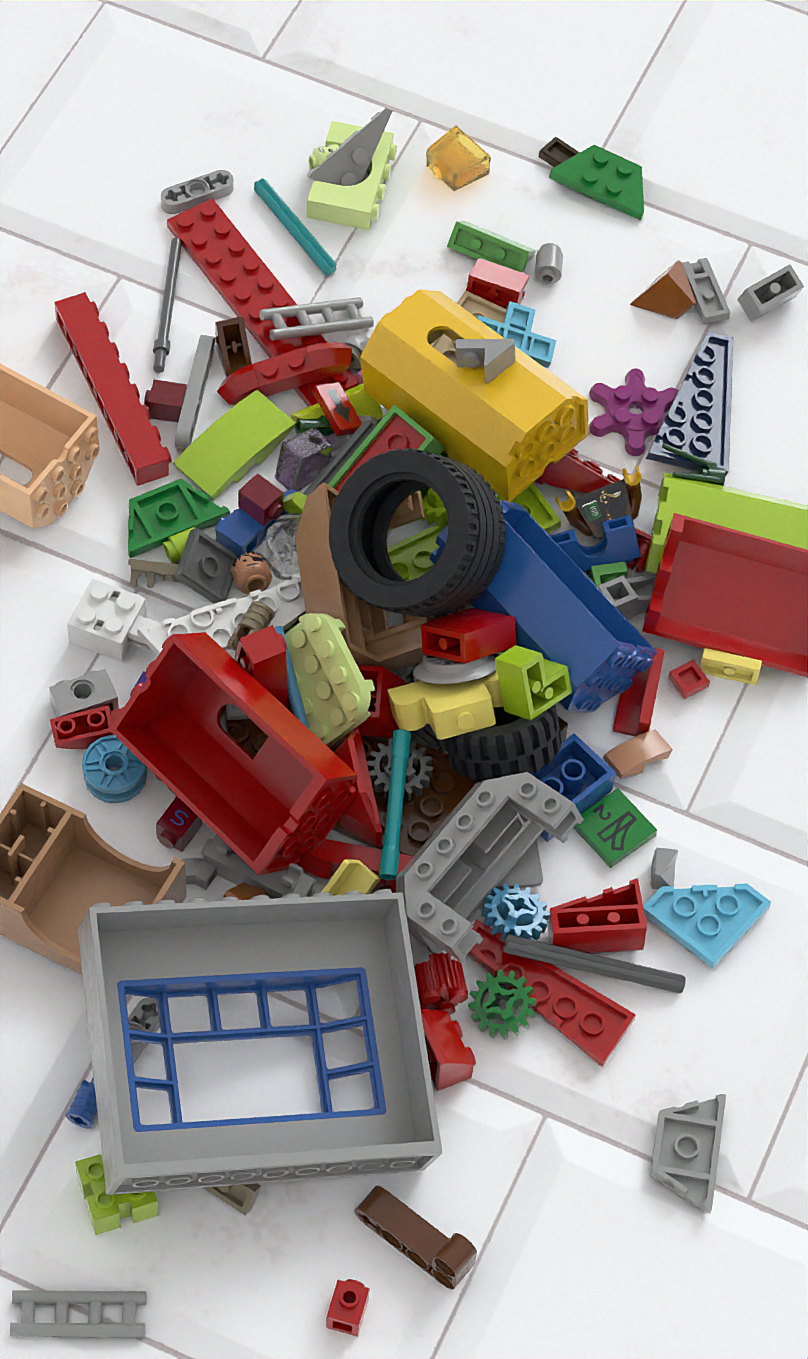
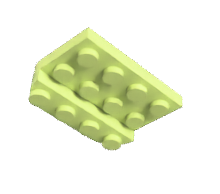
(328, 677)

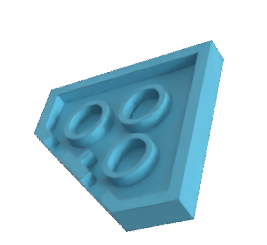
(707, 917)

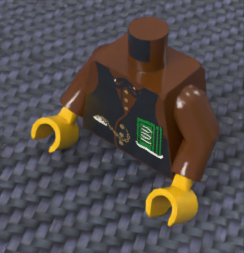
(603, 504)

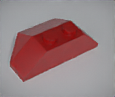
(362, 814)

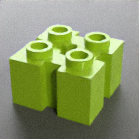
(106, 1209)

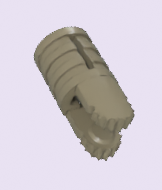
(256, 618)

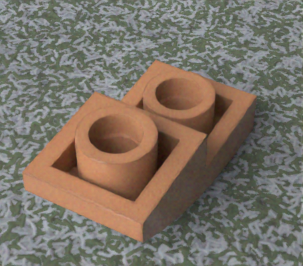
(634, 754)

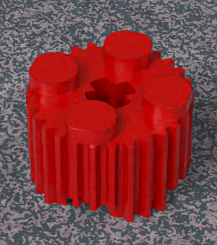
(440, 983)

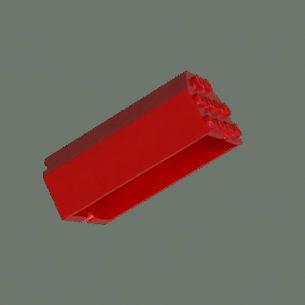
(258, 805)

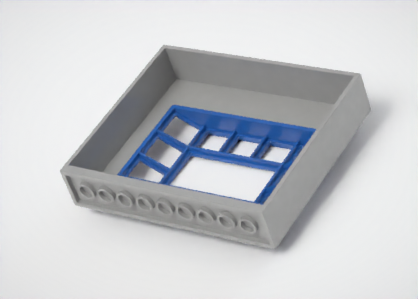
(258, 949)

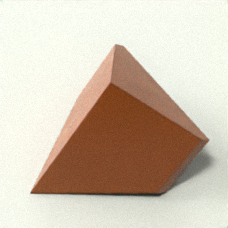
(668, 293)

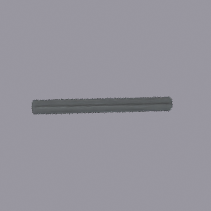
(594, 963)

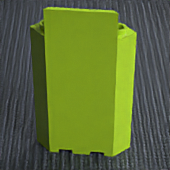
(726, 507)

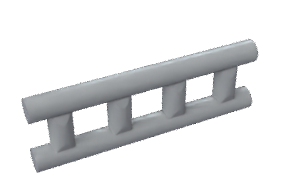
(307, 328)
(93, 1328)

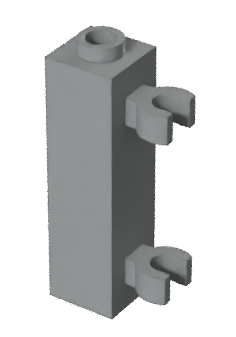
(237, 871)

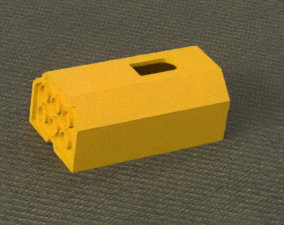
(498, 427)

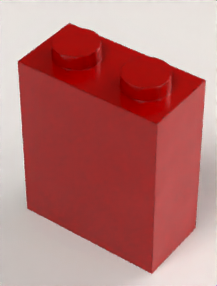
(468, 635)

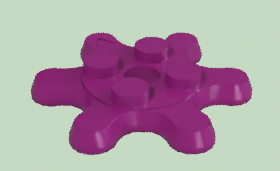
(619, 419)

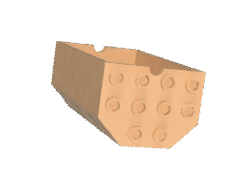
(48, 438)

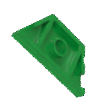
(604, 178)
(167, 512)

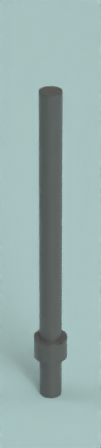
(162, 344)

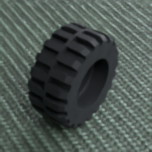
(507, 747)

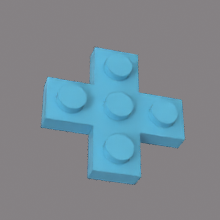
(518, 326)

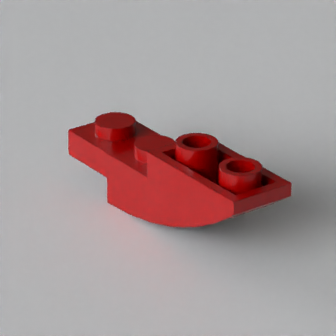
(82, 728)

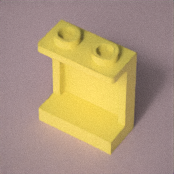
(730, 666)

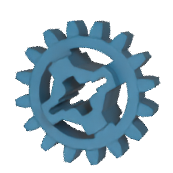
(515, 913)

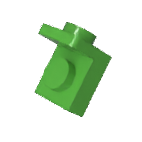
(603, 573)

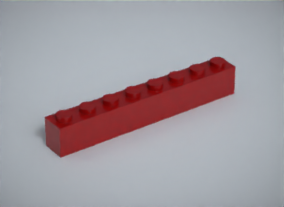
(112, 389)

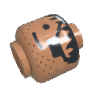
(251, 572)

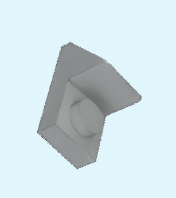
(491, 354)

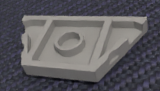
(689, 1149)

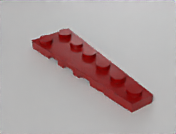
(565, 1002)

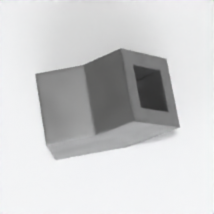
(199, 872)

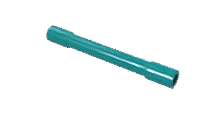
(390, 852)

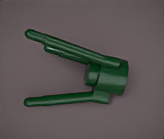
(710, 474)

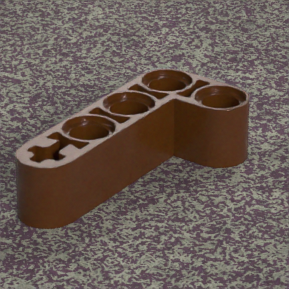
(417, 1239)

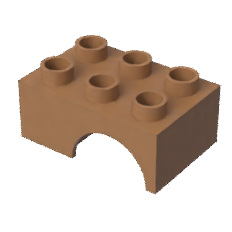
(61, 867)

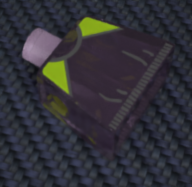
(304, 458)

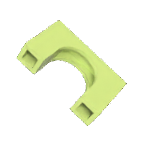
(357, 203)

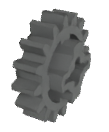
(412, 782)

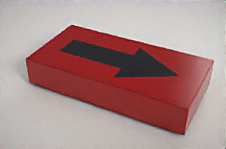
(337, 408)

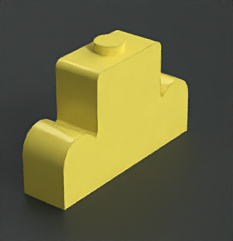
(447, 707)

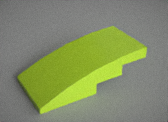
(235, 444)

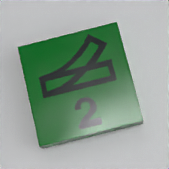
(615, 828)

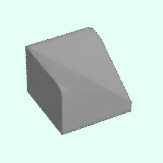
(663, 867)

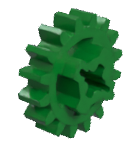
(513, 999)

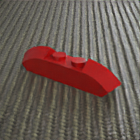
(286, 371)
(330, 854)

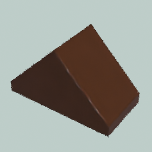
(232, 344)

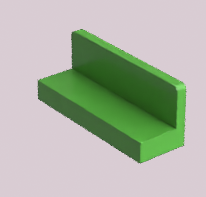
(489, 246)

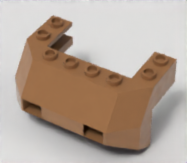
(325, 593)

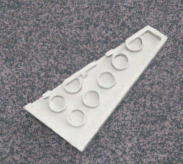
(223, 617)

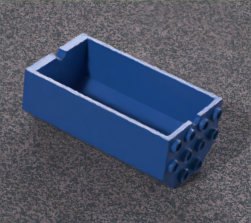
(561, 613)

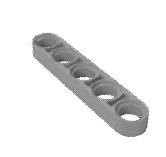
(195, 391)

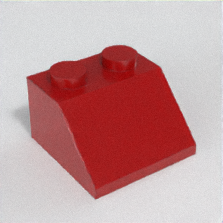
(446, 1053)

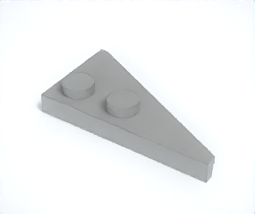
(352, 158)

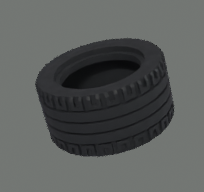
(362, 522)

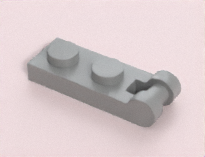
(706, 291)

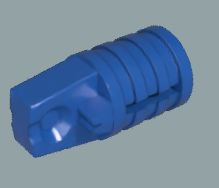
(84, 1107)

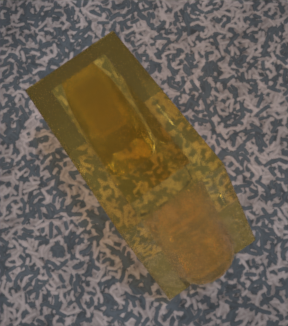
(457, 159)

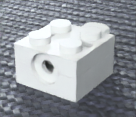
(108, 620)

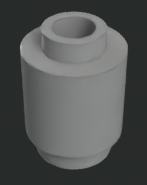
(549, 263)

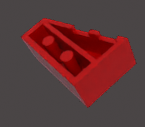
(265, 659)
(602, 922)

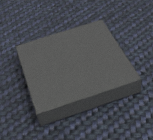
(206, 566)

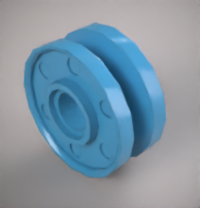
(113, 785)

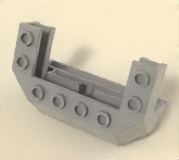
(473, 855)

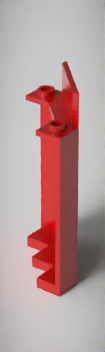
(732, 594)

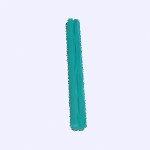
(295, 226)

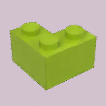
(530, 682)

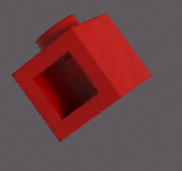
(347, 1307)

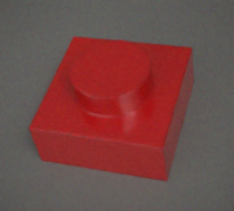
(688, 679)

